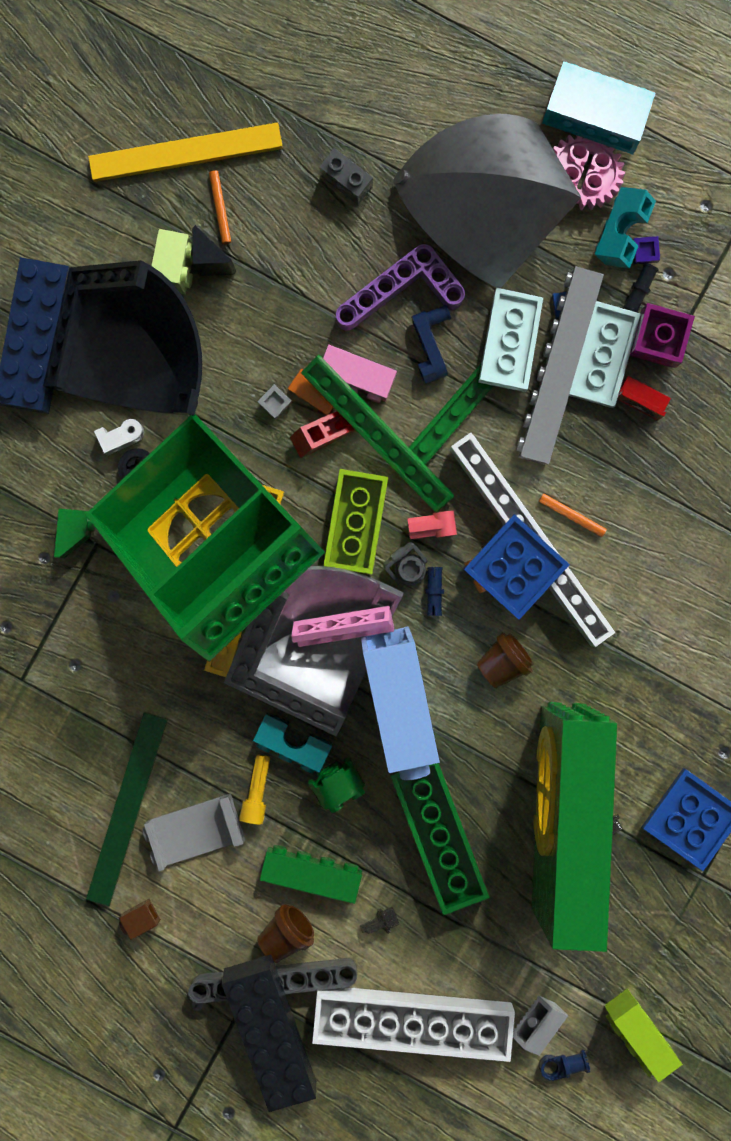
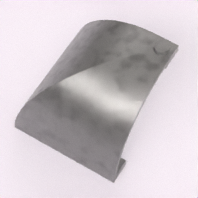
(487, 192)
(313, 679)

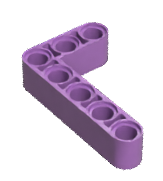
(398, 284)

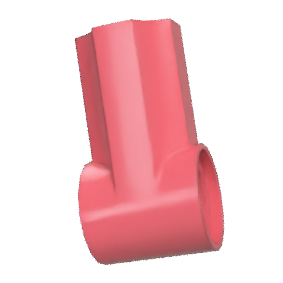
(438, 525)

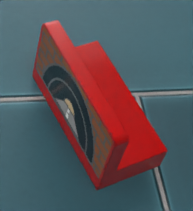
(643, 398)

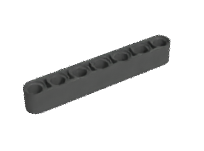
(307, 970)

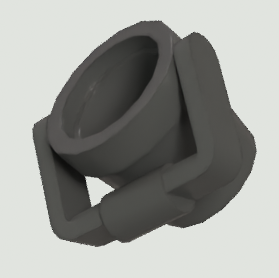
(409, 568)

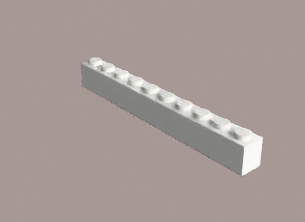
(506, 504)

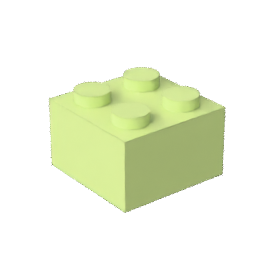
(174, 258)

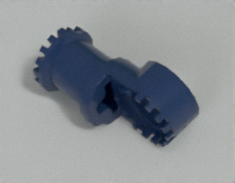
(565, 1065)

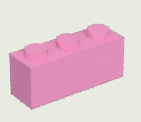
(361, 373)

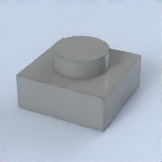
(274, 401)

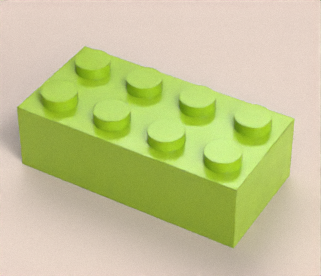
(356, 521)

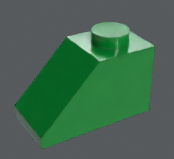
(72, 531)

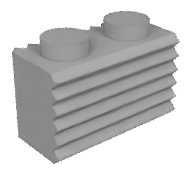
(539, 1025)

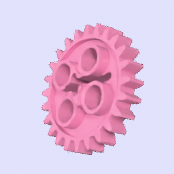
(606, 178)

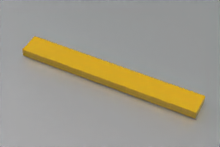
(185, 152)

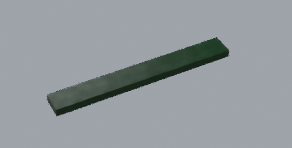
(126, 809)

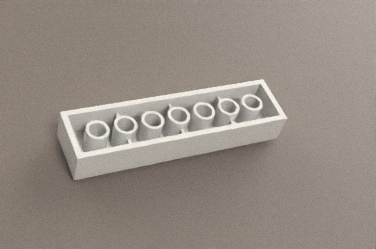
(414, 1023)

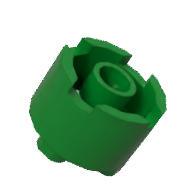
(337, 785)

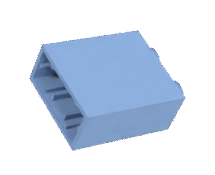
(400, 703)

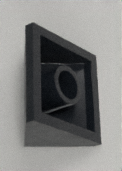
(208, 257)

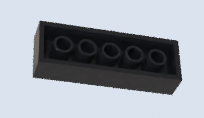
(269, 1033)

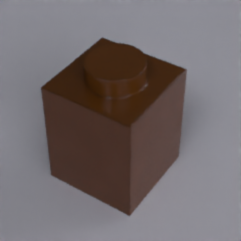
(139, 919)

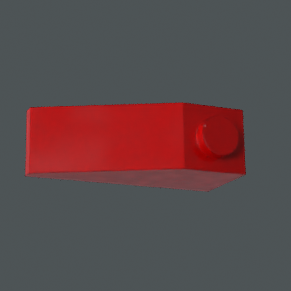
(320, 433)

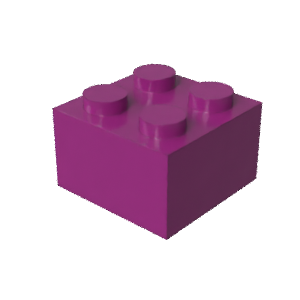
(662, 335)

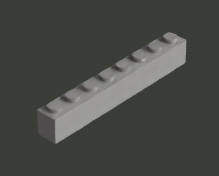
(560, 365)

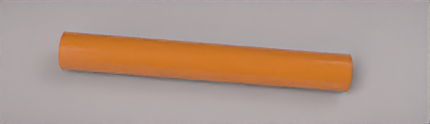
(220, 207)
(572, 515)

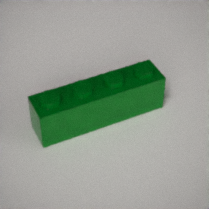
(311, 874)

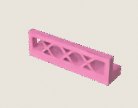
(343, 626)

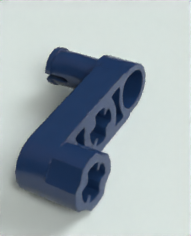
(434, 367)

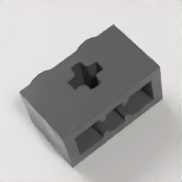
(346, 176)

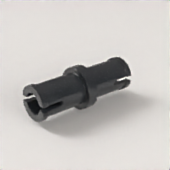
(641, 287)

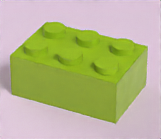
(641, 1036)

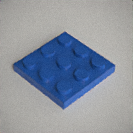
(516, 566)
(691, 819)

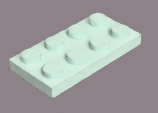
(510, 340)
(605, 354)

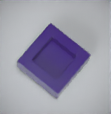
(647, 250)

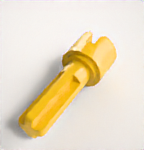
(254, 808)

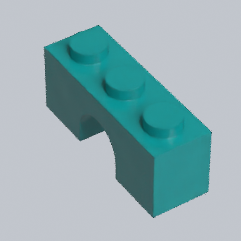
(629, 208)
(272, 737)

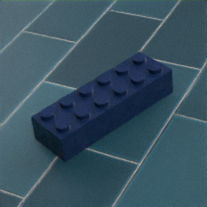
(31, 335)

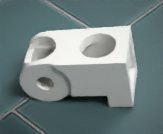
(121, 437)

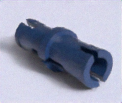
(434, 591)

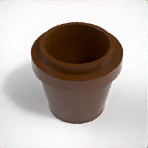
(505, 661)
(286, 933)

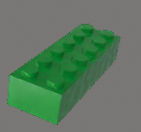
(441, 840)

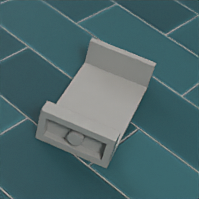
(193, 831)

